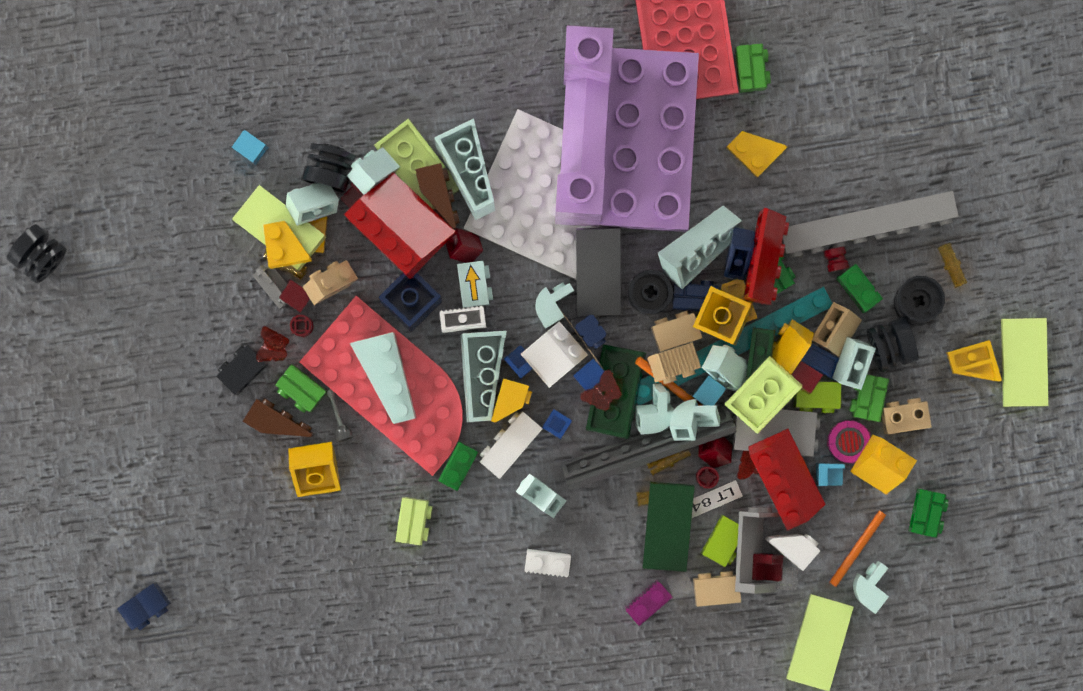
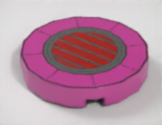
(847, 440)

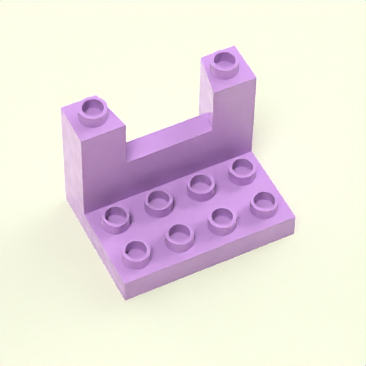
(626, 134)

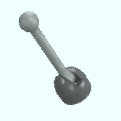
(342, 432)

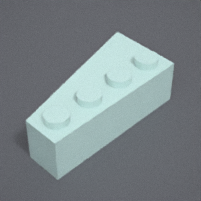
(466, 164)
(698, 246)
(481, 368)
(386, 373)

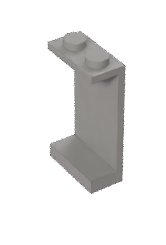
(800, 424)
(750, 542)

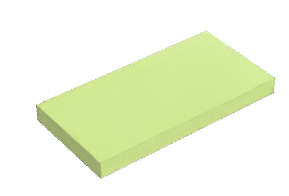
(410, 153)
(265, 209)
(1024, 362)
(819, 642)

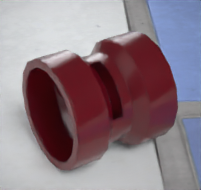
(836, 264)
(301, 325)
(707, 477)

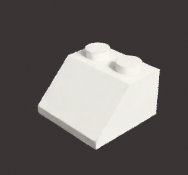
(554, 354)
(795, 548)

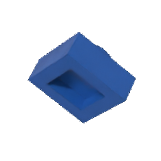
(557, 424)

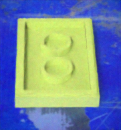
(763, 394)

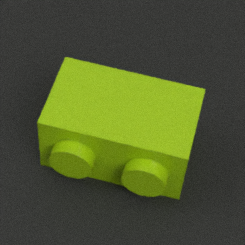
(824, 396)
(722, 542)

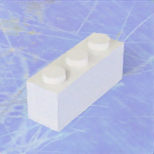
(510, 444)

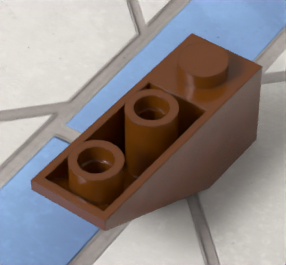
(433, 186)
(271, 421)

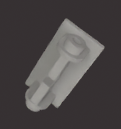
(271, 282)

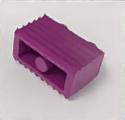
(648, 602)

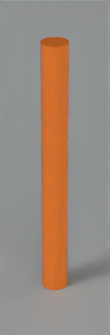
(642, 363)
(856, 550)

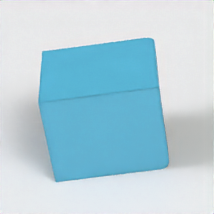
(250, 147)
(709, 391)
(829, 474)

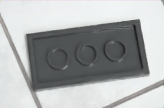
(598, 271)

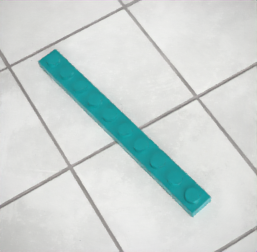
(798, 311)

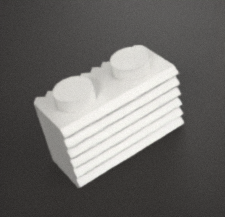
(463, 319)
(547, 562)

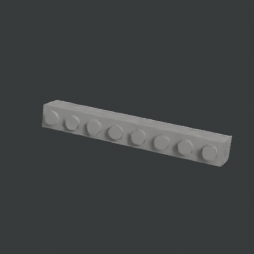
(870, 223)

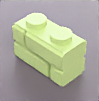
(413, 521)

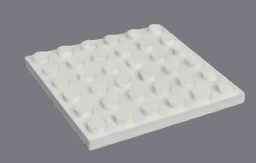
(525, 196)

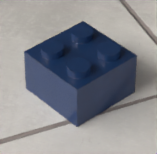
(410, 300)

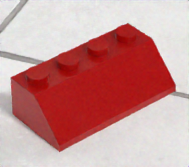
(787, 478)

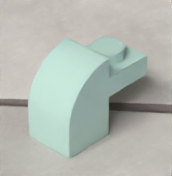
(546, 305)
(655, 416)
(690, 416)
(541, 495)
(865, 588)

